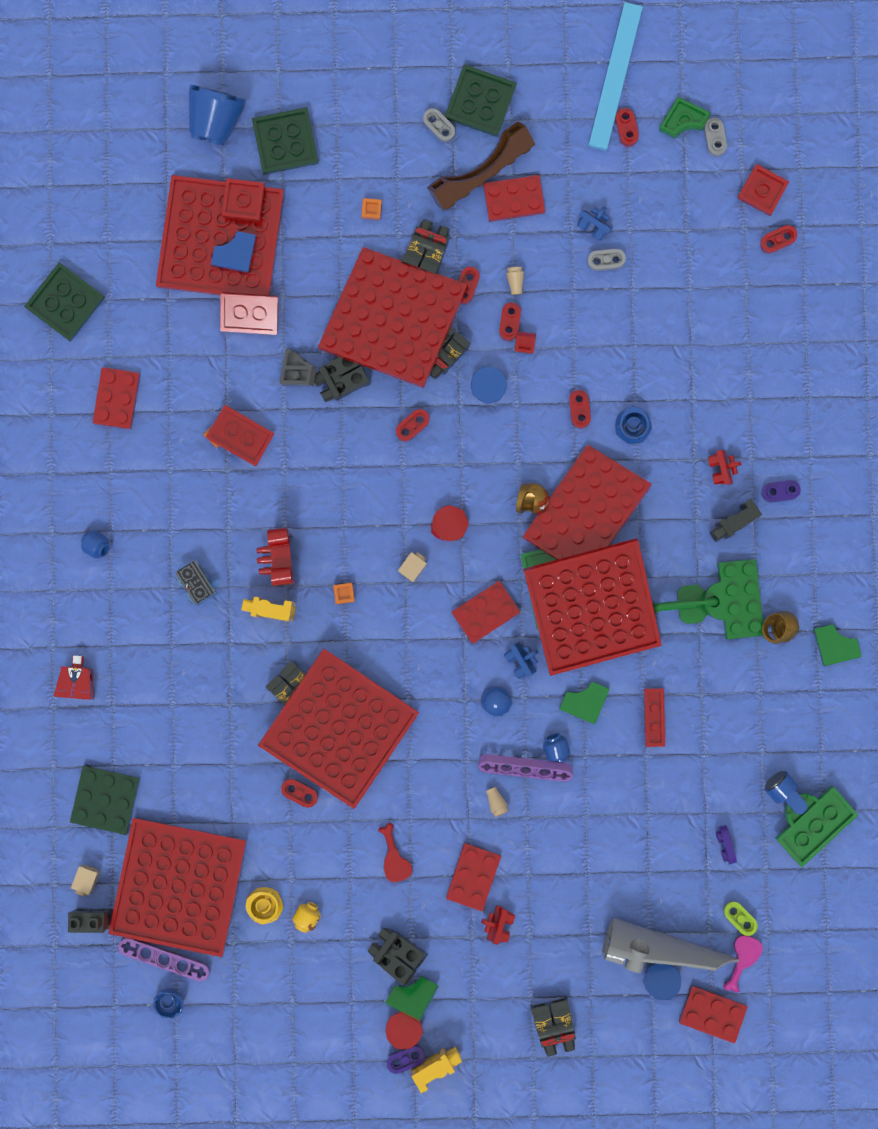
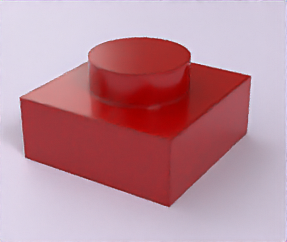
(525, 342)

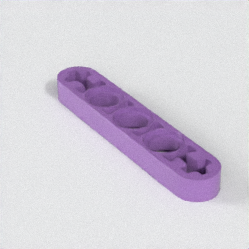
(488, 763)
(174, 959)

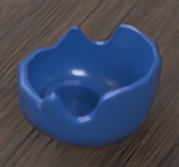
(496, 701)
(168, 1003)

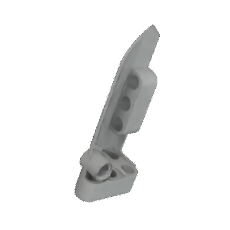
(649, 946)

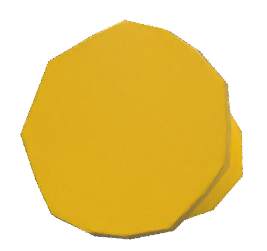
(264, 905)

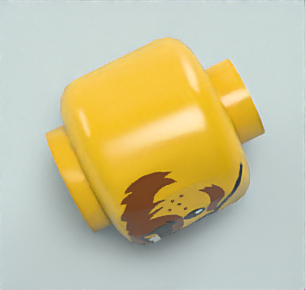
(306, 917)

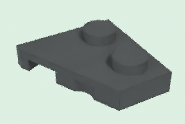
(297, 370)

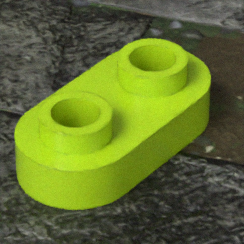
(739, 918)

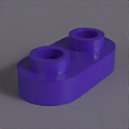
(781, 491)
(728, 852)
(406, 1059)

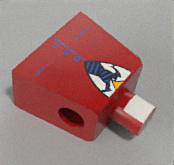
(75, 681)

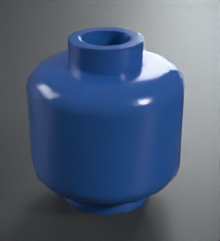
(95, 544)
(556, 748)

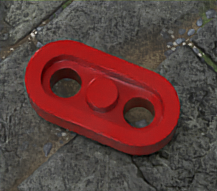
(626, 126)
(777, 239)
(472, 285)
(510, 321)
(579, 409)
(412, 425)
(299, 794)

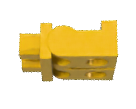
(264, 608)
(435, 1067)

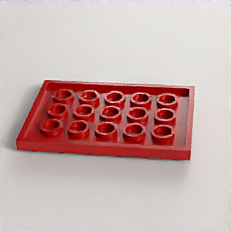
(587, 506)

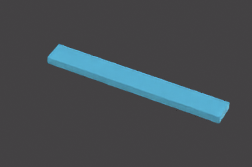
(615, 76)

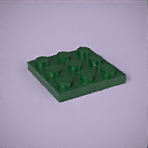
(480, 100)
(285, 140)
(64, 302)
(105, 800)

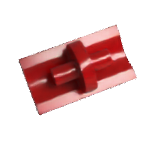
(724, 476)
(495, 925)

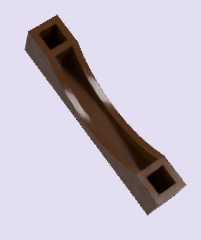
(512, 144)

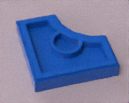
(236, 254)

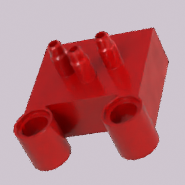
(280, 557)

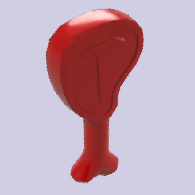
(395, 867)

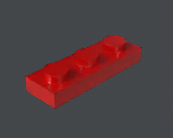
(654, 717)

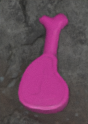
(748, 951)

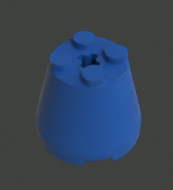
(213, 114)

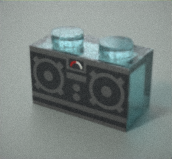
(196, 583)

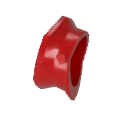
(449, 523)
(403, 1031)

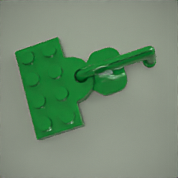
(734, 598)

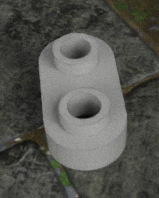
(439, 126)
(715, 136)
(605, 258)

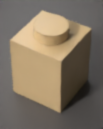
(413, 566)
(85, 880)

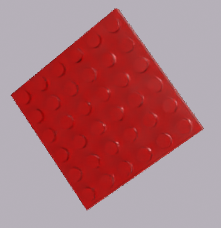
(196, 226)
(393, 317)
(592, 606)
(338, 728)
(177, 887)

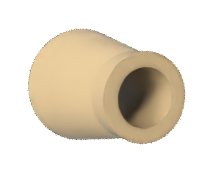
(515, 278)
(496, 802)

